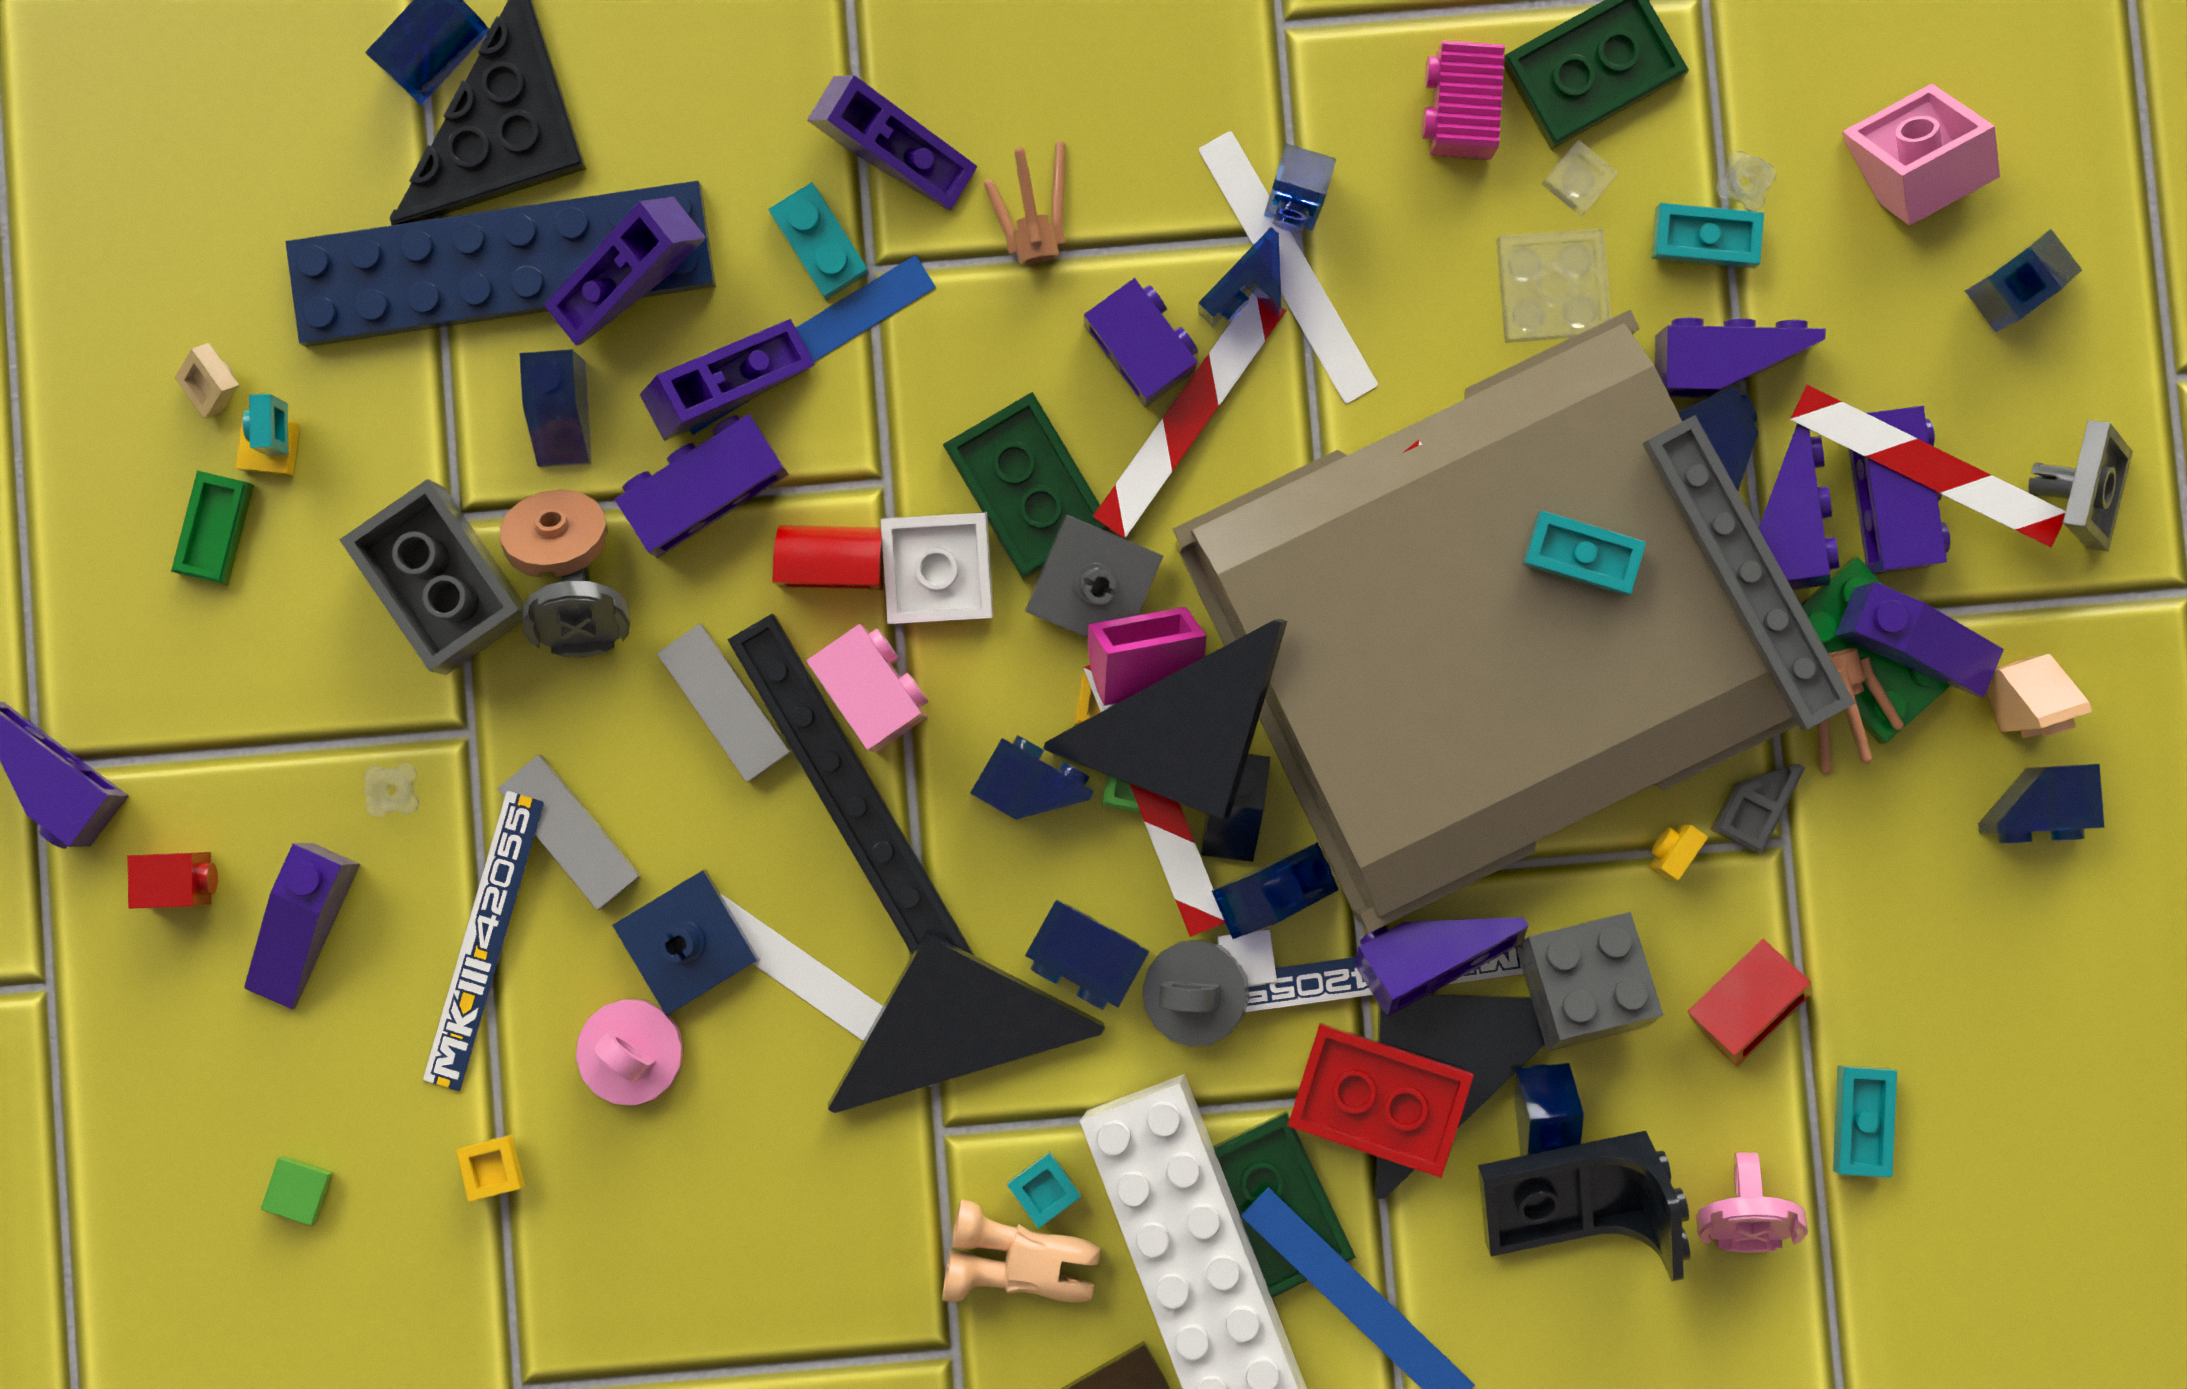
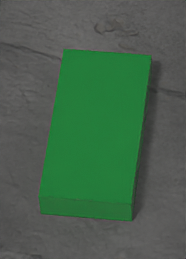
(212, 527)

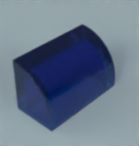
(427, 44)

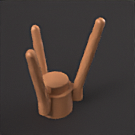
(1035, 238)
(1854, 671)

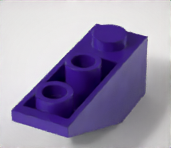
(1709, 359)
(1795, 515)

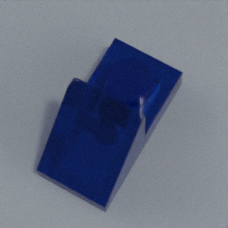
(1255, 272)

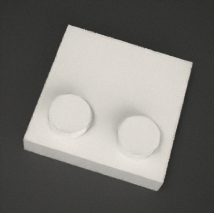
(937, 568)

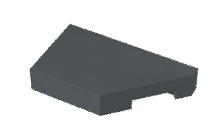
(1756, 807)

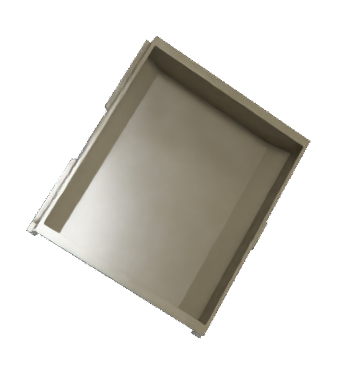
(1437, 685)

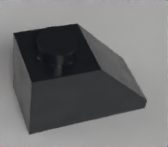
(1238, 834)

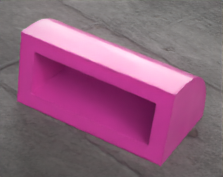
(1141, 651)

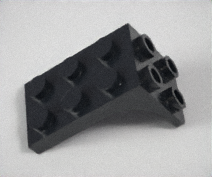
(1585, 1192)

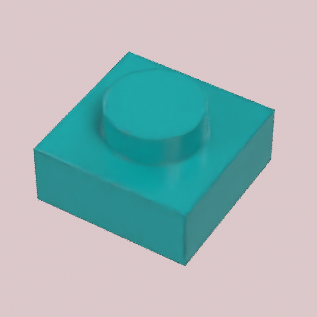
(267, 424)
(1044, 1189)

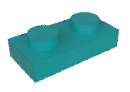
(1707, 235)
(818, 241)
(1584, 553)
(1864, 1121)

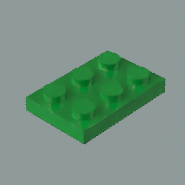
(1905, 687)

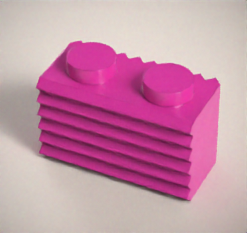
(1465, 99)

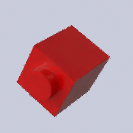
(171, 880)

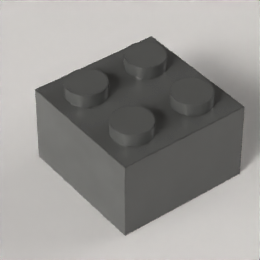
(1589, 981)

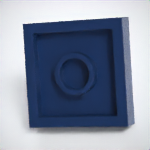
(685, 942)

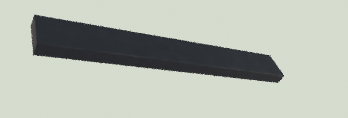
(844, 784)

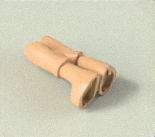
(1030, 1261)

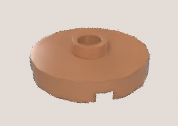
(553, 533)

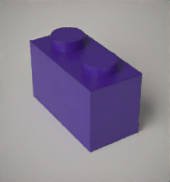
(1141, 341)

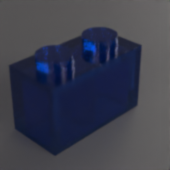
(1085, 954)

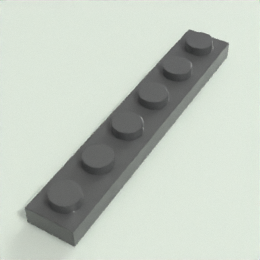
(1748, 573)

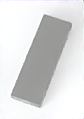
(724, 703)
(573, 834)

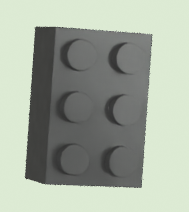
(435, 577)

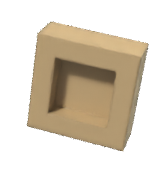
(207, 380)

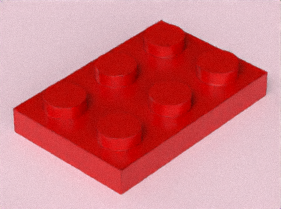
(1380, 1100)

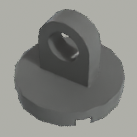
(576, 616)
(1195, 992)

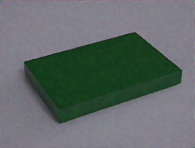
(1593, 67)
(1022, 480)
(1276, 1159)

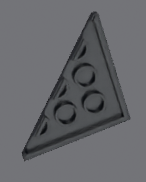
(501, 127)
(1187, 730)
(951, 1020)
(1467, 1032)

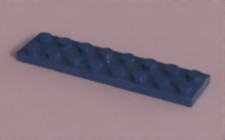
(467, 265)

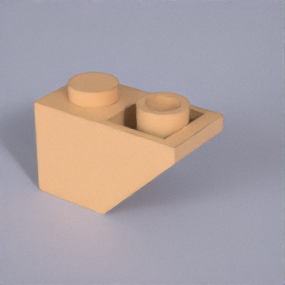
(2035, 697)

